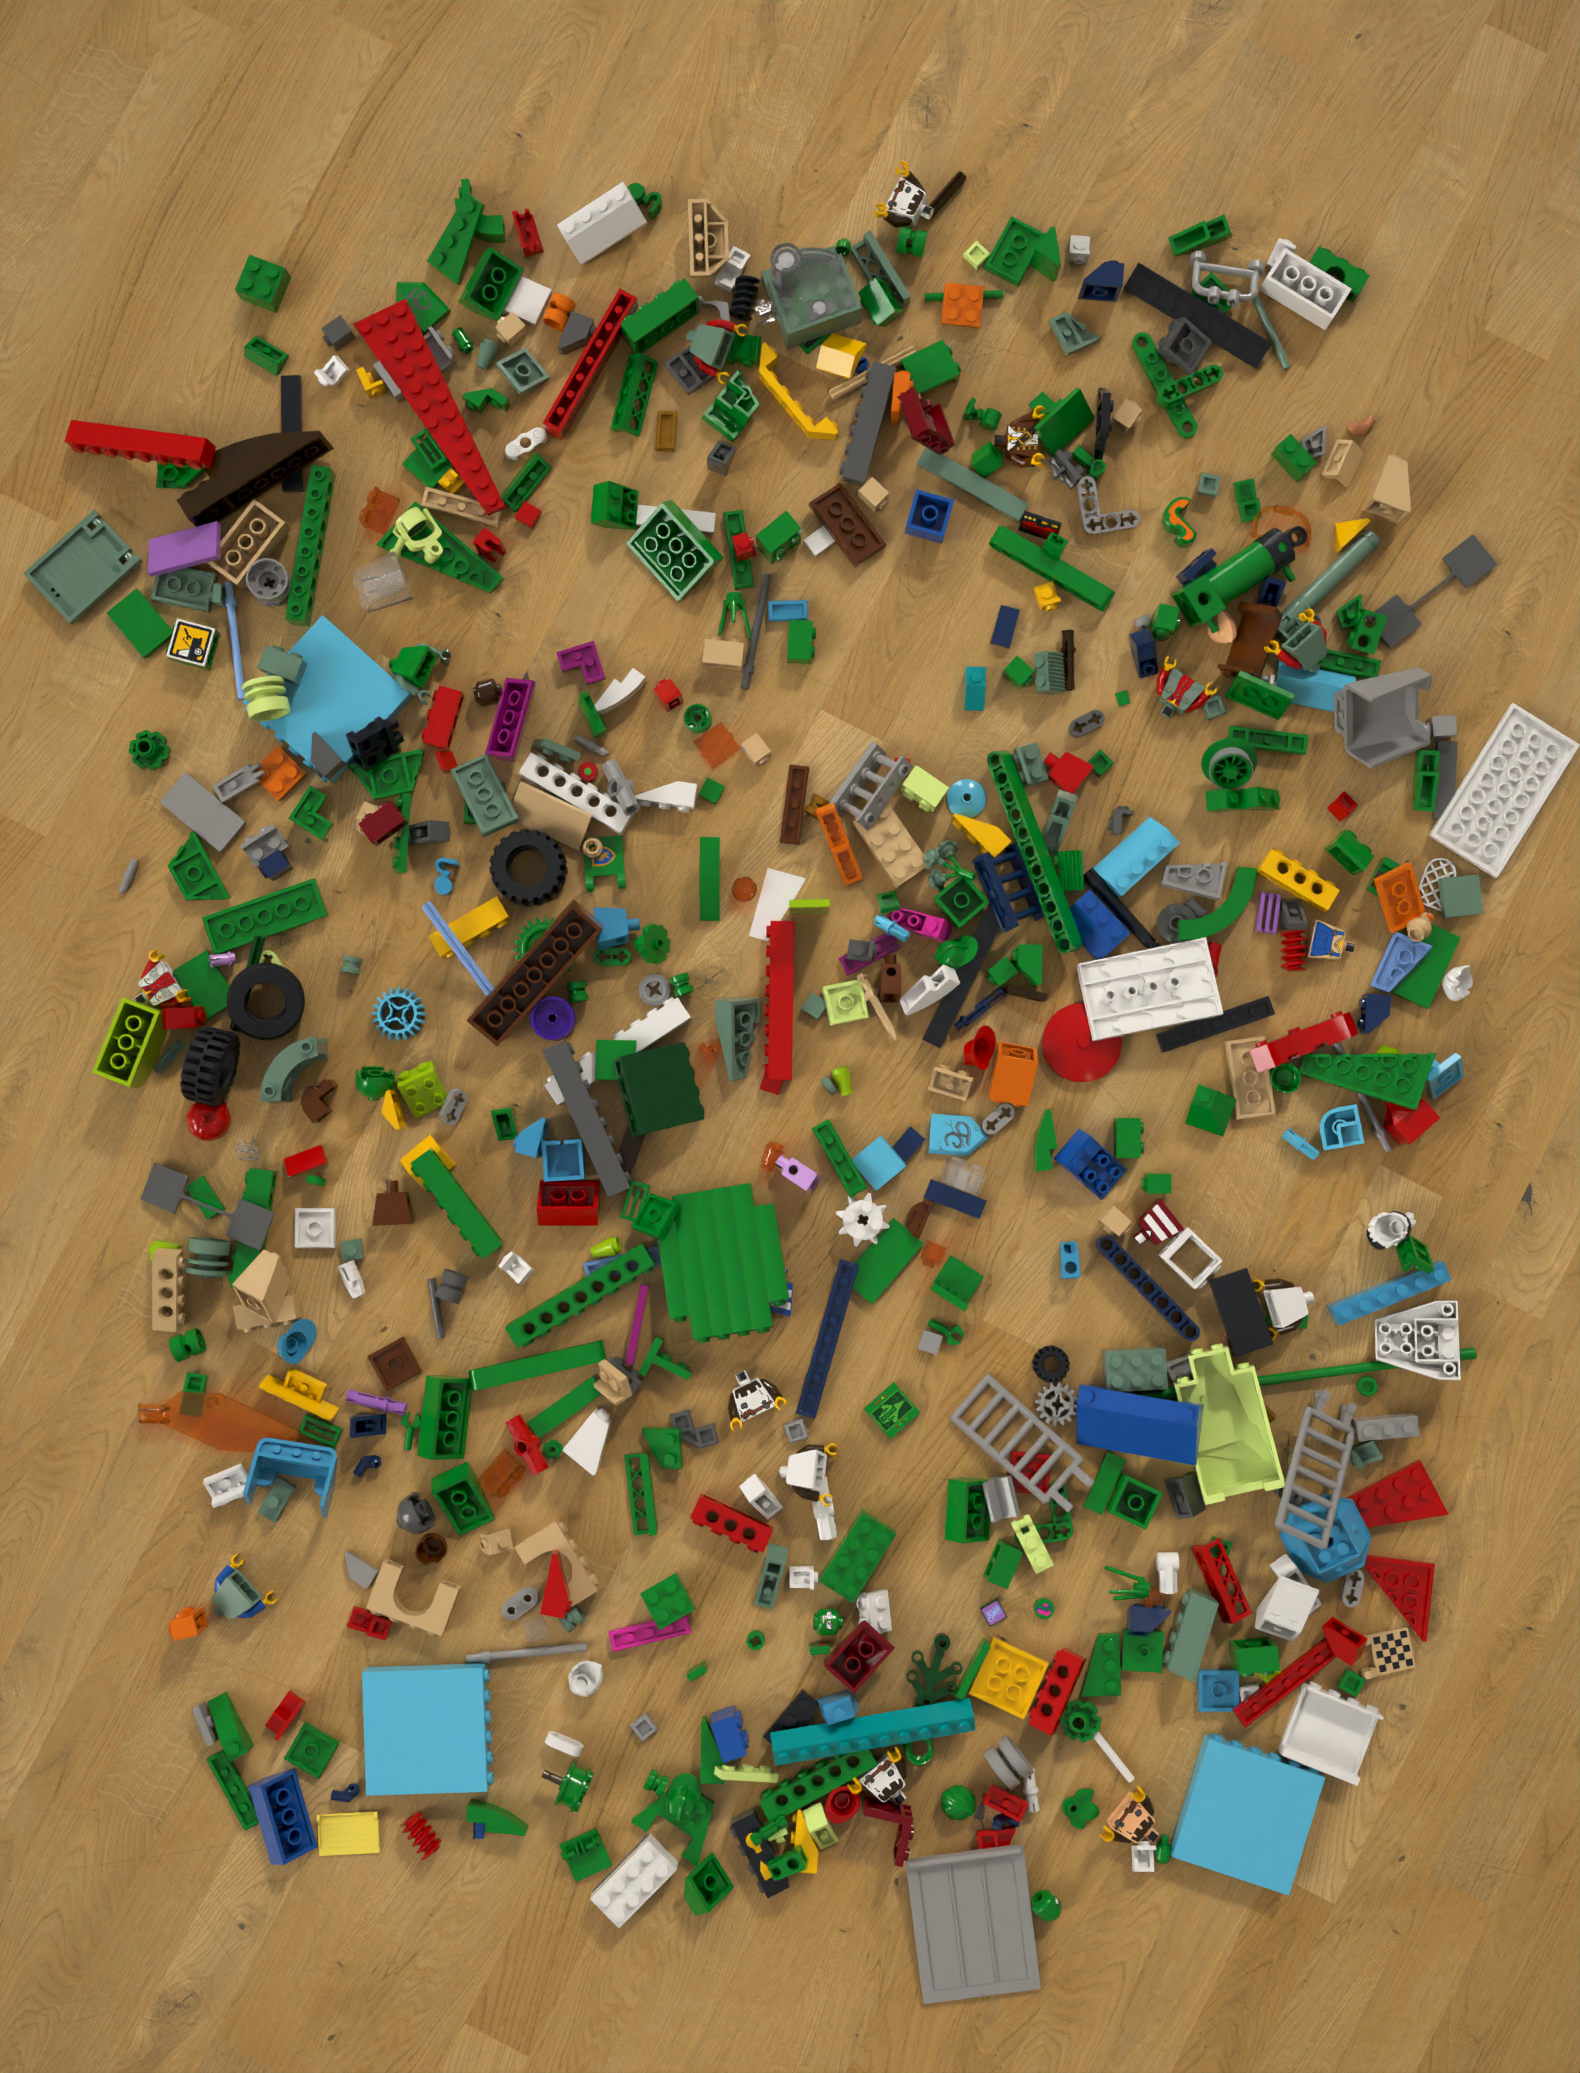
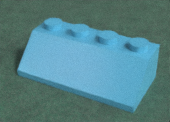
(1136, 856)

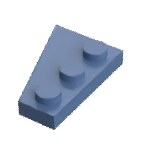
(1398, 961)

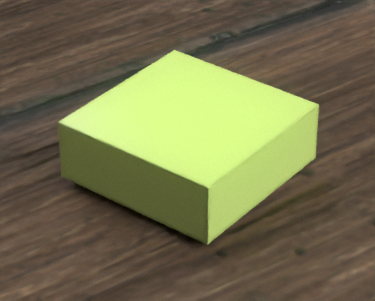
(976, 255)

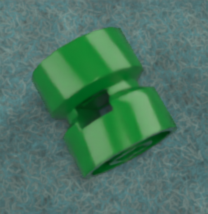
(918, 245)
(190, 1343)

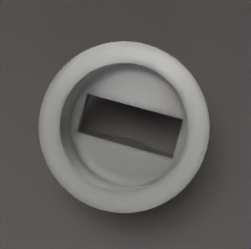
(1141, 621)

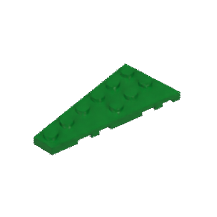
(455, 561)
(1383, 1076)

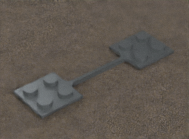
(1467, 563)
(247, 1223)

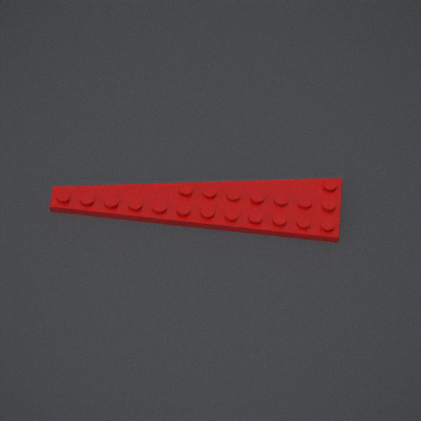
(410, 363)

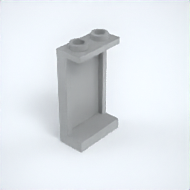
(441, 353)

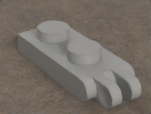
(238, 782)

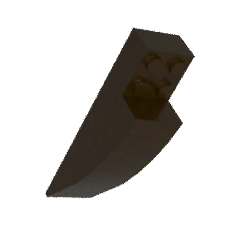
(248, 471)

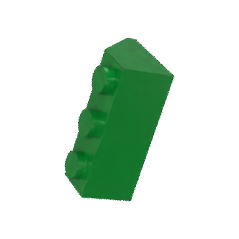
(491, 284)
(966, 1511)

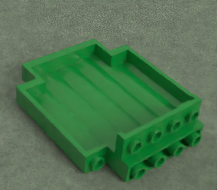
(723, 1263)

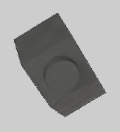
(576, 333)
(324, 758)
(429, 833)

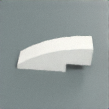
(619, 692)
(929, 990)

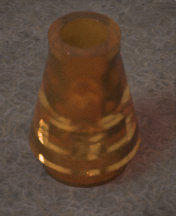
(771, 1153)

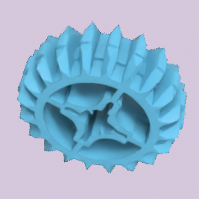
(388, 999)

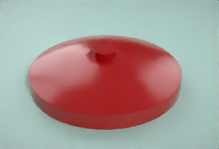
(1070, 1047)

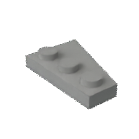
(1200, 880)

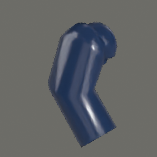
(346, 1795)

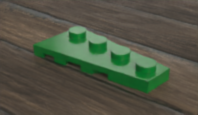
(457, 239)

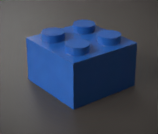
(929, 516)
(728, 1733)

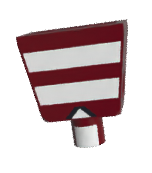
(1157, 1224)

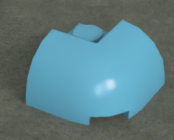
(1341, 1128)

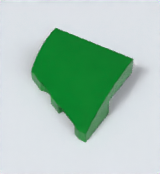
(591, 715)

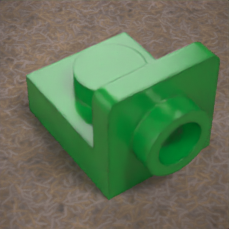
(1055, 544)

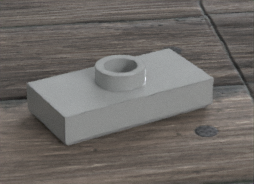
(205, 1723)

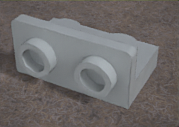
(264, 844)

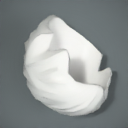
(1457, 983)
(585, 1678)

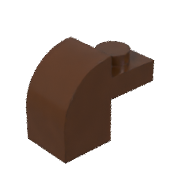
(313, 1101)

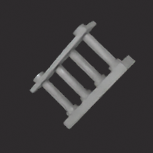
(859, 777)

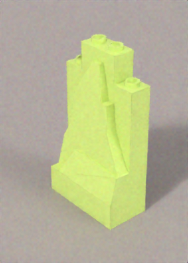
(1235, 1434)

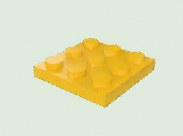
(1008, 1678)

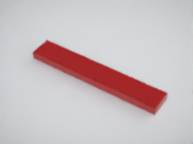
(1284, 1683)

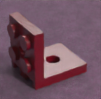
(894, 1813)

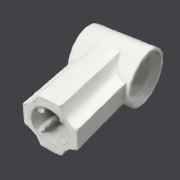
(1167, 1565)

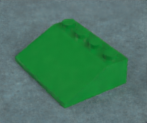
(674, 549)

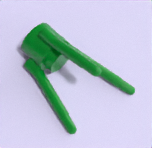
(734, 603)
(1140, 1589)

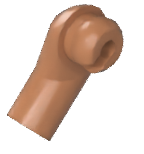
(1361, 429)

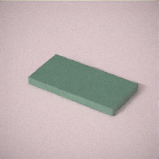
(484, 795)

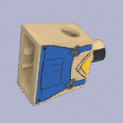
(1326, 942)

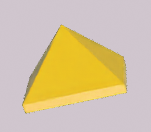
(1347, 531)

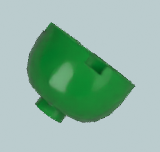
(374, 1081)

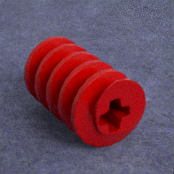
(1293, 950)
(421, 1834)

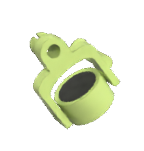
(411, 524)

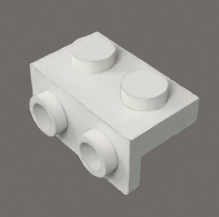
(226, 1485)
(875, 1609)

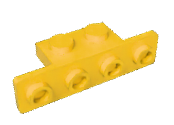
(301, 1391)

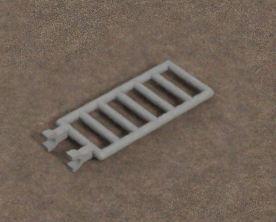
(1344, 1425)
(1000, 1456)

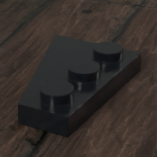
(795, 1715)

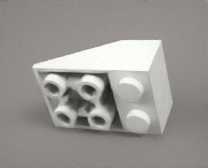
(1285, 1608)

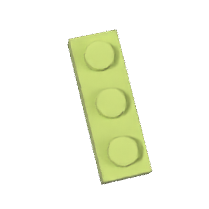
(746, 1773)

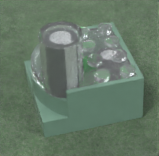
(810, 292)

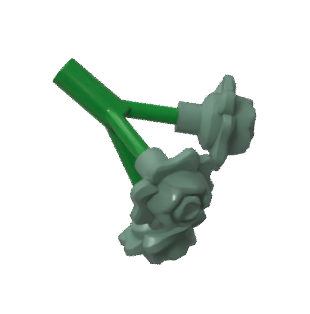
(936, 857)

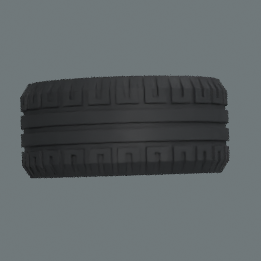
(257, 1027)

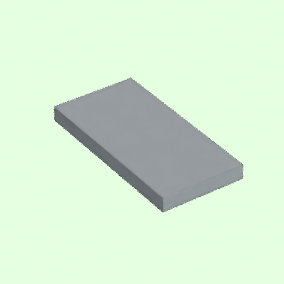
(203, 812)

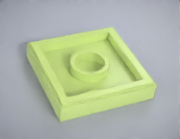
(845, 1002)

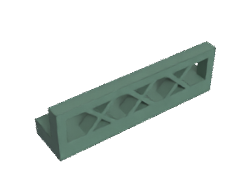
(884, 266)

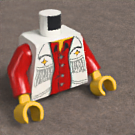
(160, 984)

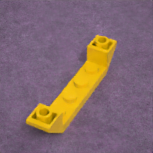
(823, 430)

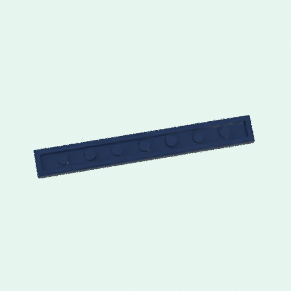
(827, 1338)

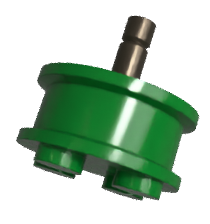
(572, 1786)

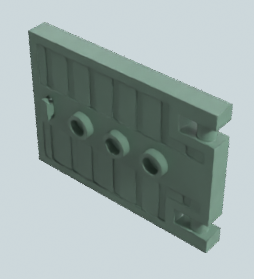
(82, 567)

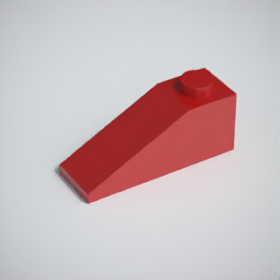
(556, 1593)

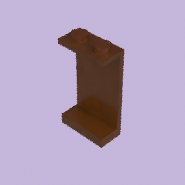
(1255, 631)

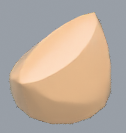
(1227, 629)

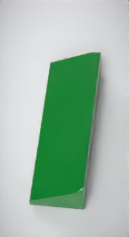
(525, 482)

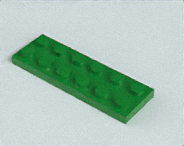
(265, 916)

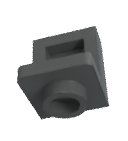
(1115, 822)

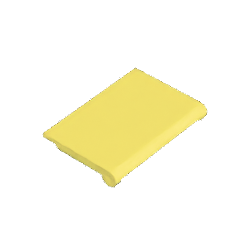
(348, 1833)

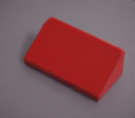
(305, 1161)

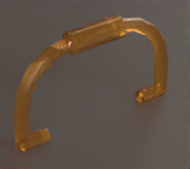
(1286, 511)

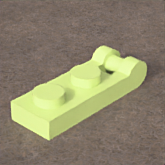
(1032, 1544)

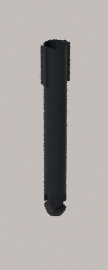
(1099, 886)

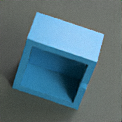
(563, 1160)

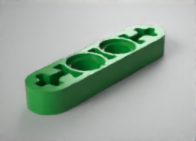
(1189, 385)

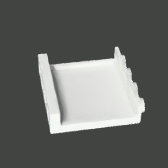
(1329, 1732)

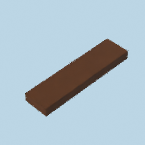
(794, 804)

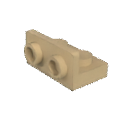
(613, 1383)

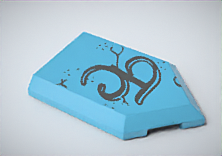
(954, 1135)

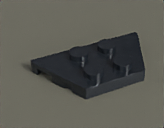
(1103, 421)

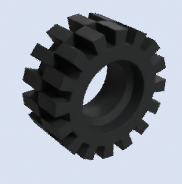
(1056, 1375)

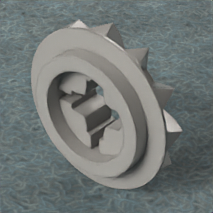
(645, 992)

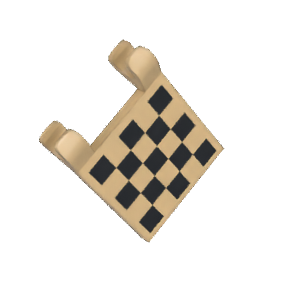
(1390, 1652)

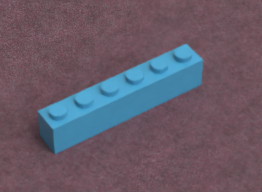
(1387, 1293)

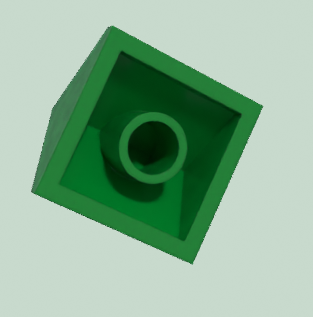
(1046, 256)

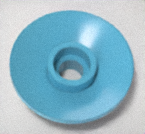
(966, 808)

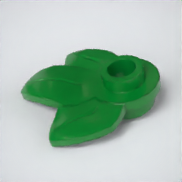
(1083, 1808)

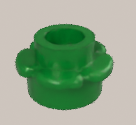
(553, 1444)

